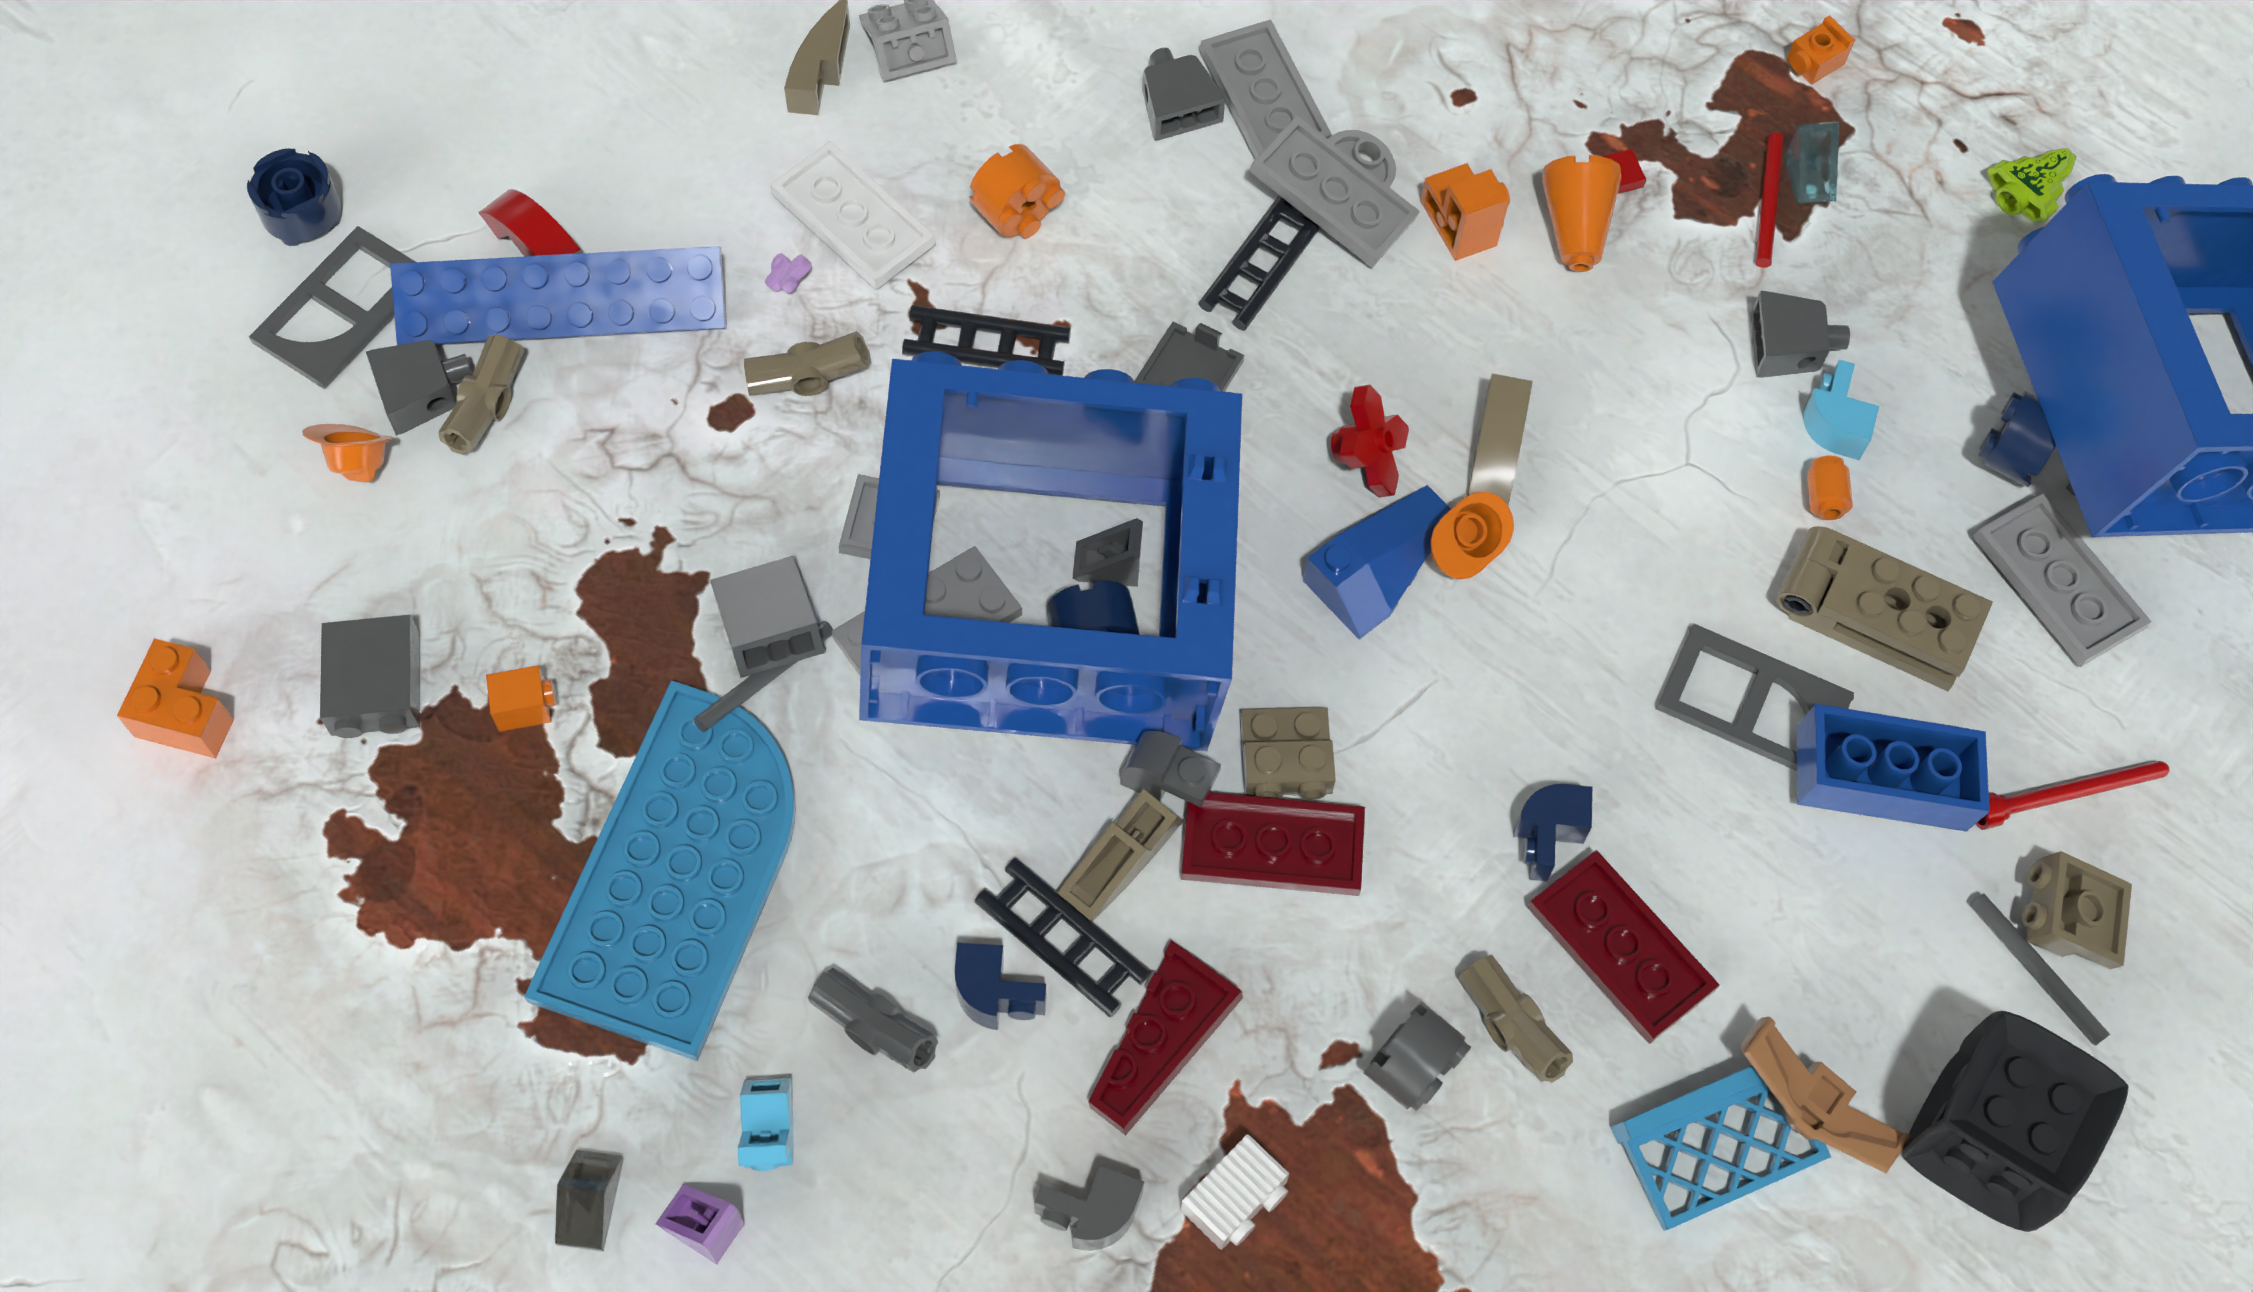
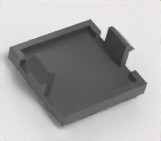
(1191, 356)

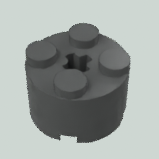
(1415, 1057)

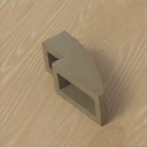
(818, 61)
(1500, 436)
(1120, 855)

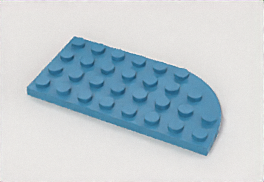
(673, 880)

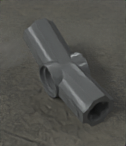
(873, 1021)

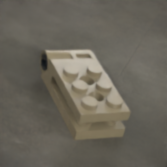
(1883, 606)

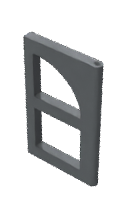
(326, 359)
(1800, 684)

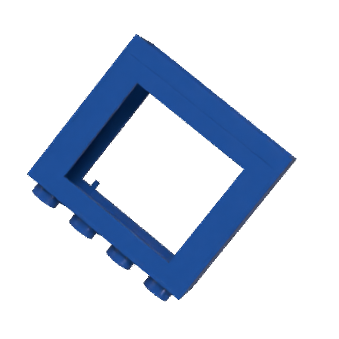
(2116, 359)
(1061, 439)

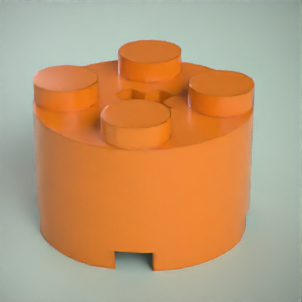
(1015, 192)

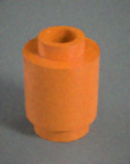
(1829, 487)

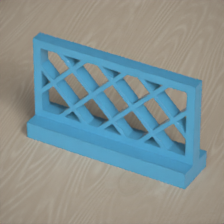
(1694, 1108)

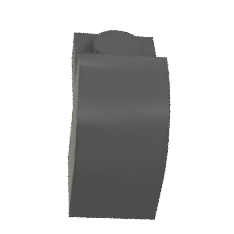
(1164, 766)
(1100, 1218)

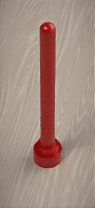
(2001, 806)

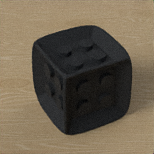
(2016, 1121)

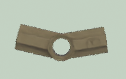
(806, 366)
(482, 395)
(1515, 1020)

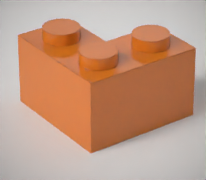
(1466, 209)
(168, 702)

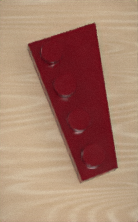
(1173, 1022)

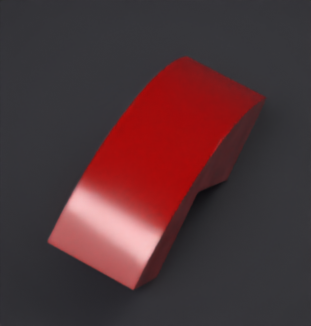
(527, 225)

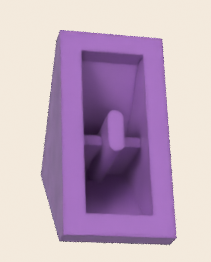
(702, 1222)

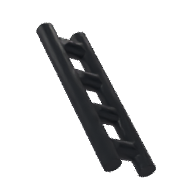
(1267, 281)
(971, 323)
(1065, 965)

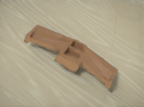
(1819, 1100)

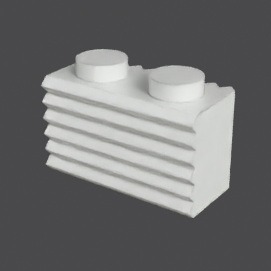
(1236, 1193)

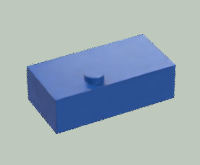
(1892, 768)

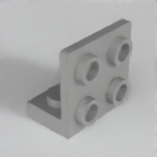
(909, 37)

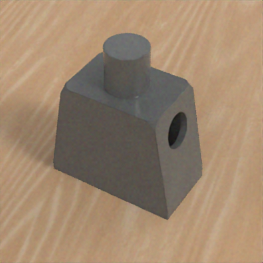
(1180, 95)
(1792, 334)
(415, 382)

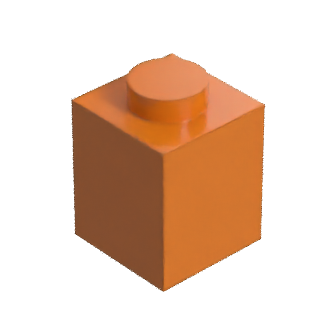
(520, 698)

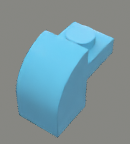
(1836, 420)
(766, 1124)

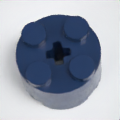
(294, 196)
(2021, 442)
(1097, 609)

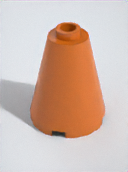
(1581, 206)

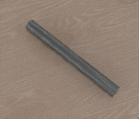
(747, 689)
(2040, 969)

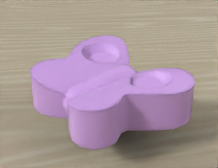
(786, 273)

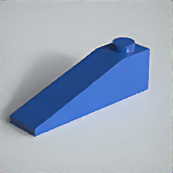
(1375, 561)

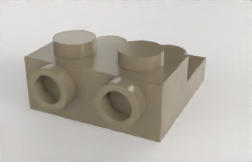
(1287, 752)
(2077, 910)

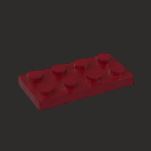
(1275, 844)
(1623, 946)

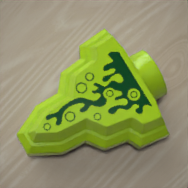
(2031, 183)

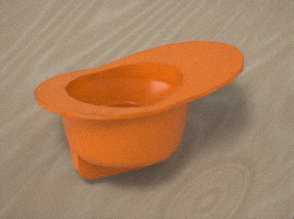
(349, 449)
(1472, 535)

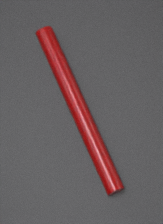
(1769, 200)

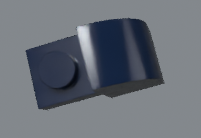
(1550, 816)
(986, 995)

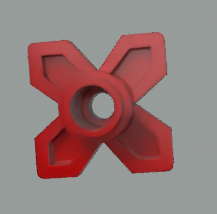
(1371, 441)

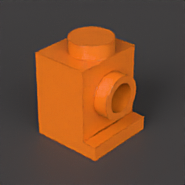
(1821, 50)

